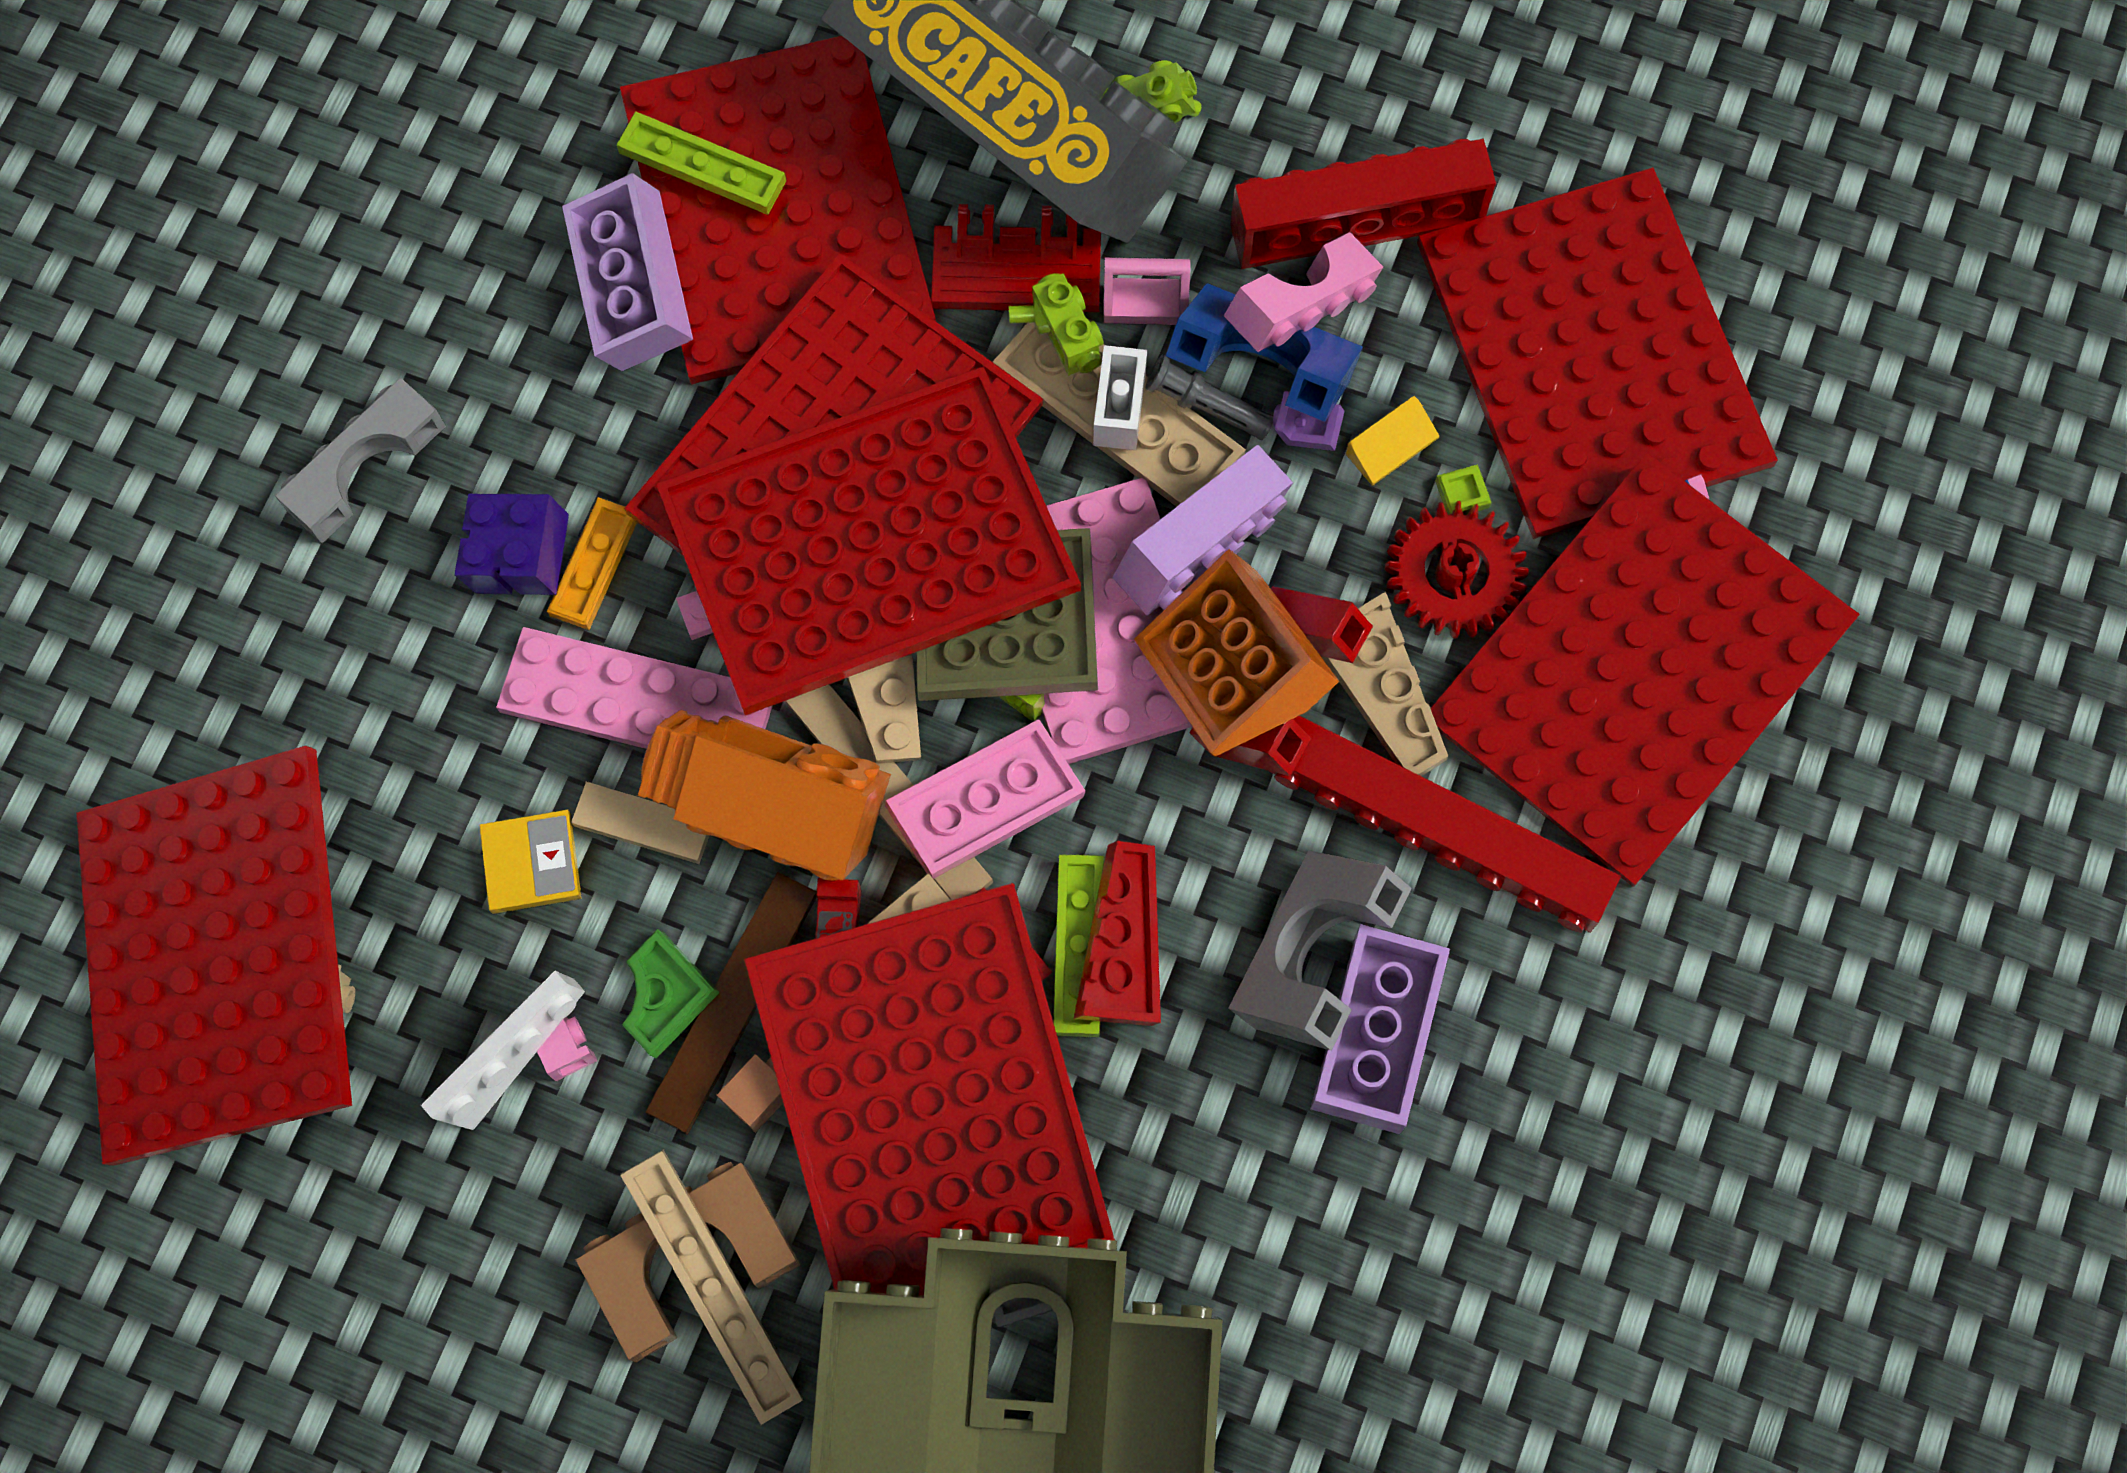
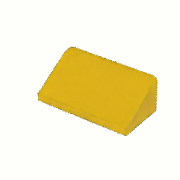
(1392, 441)

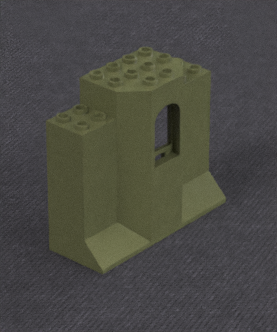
(910, 1370)

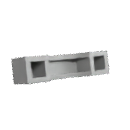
(394, 422)

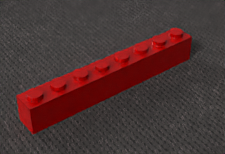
(1452, 829)

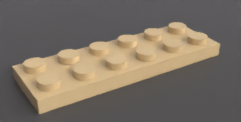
(1174, 444)

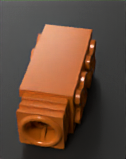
(765, 791)

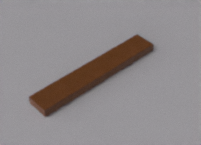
(729, 1013)

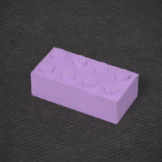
(627, 272)
(1202, 530)
(1380, 1051)

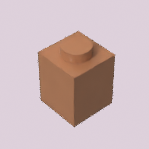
(753, 1093)

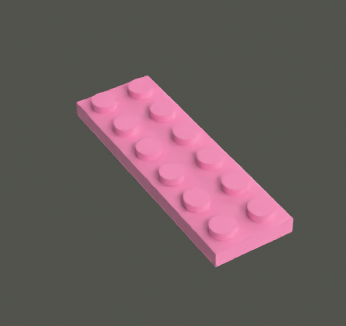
(610, 689)

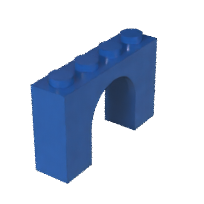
(1315, 357)

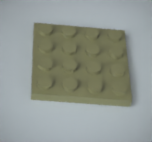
(1024, 654)

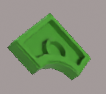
(667, 993)

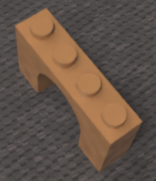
(622, 1264)

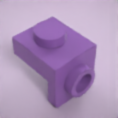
(1306, 431)

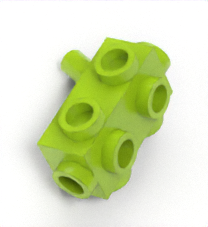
(1165, 88)
(1059, 313)

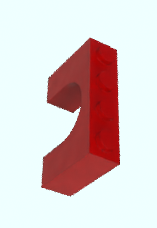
(1337, 633)

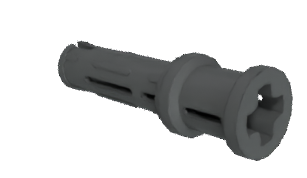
(1193, 391)

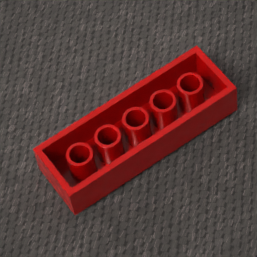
(1369, 198)

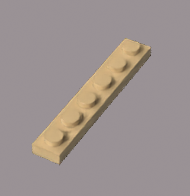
(712, 1287)

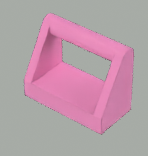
(1145, 299)

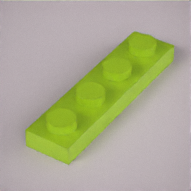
(701, 163)
(1077, 897)

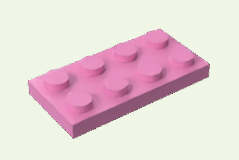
(984, 799)

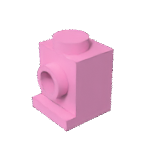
(562, 1050)

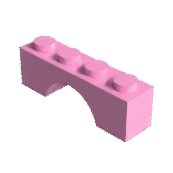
(1273, 310)

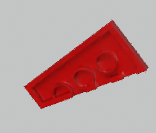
(1122, 951)

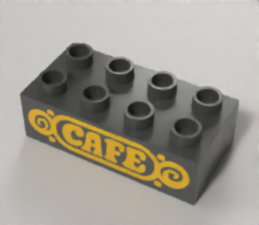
(1025, 101)

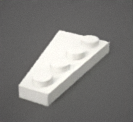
(496, 1063)

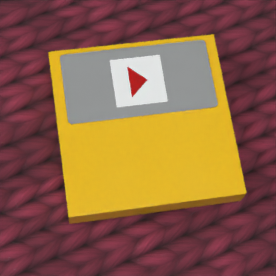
(530, 861)

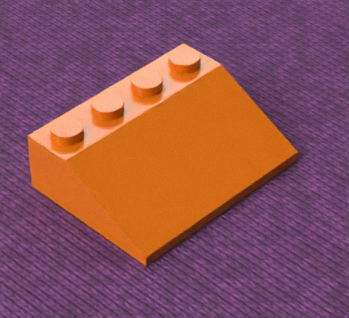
(1234, 656)

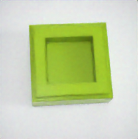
(1463, 486)

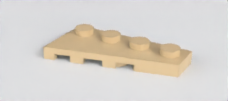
(1389, 693)
(889, 710)

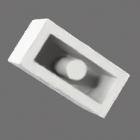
(1119, 397)

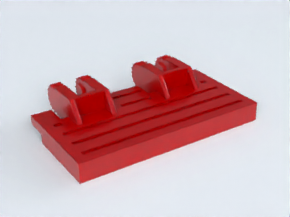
(996, 276)

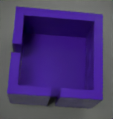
(515, 536)

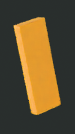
(592, 564)

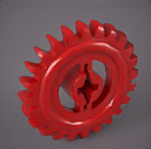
(1460, 541)

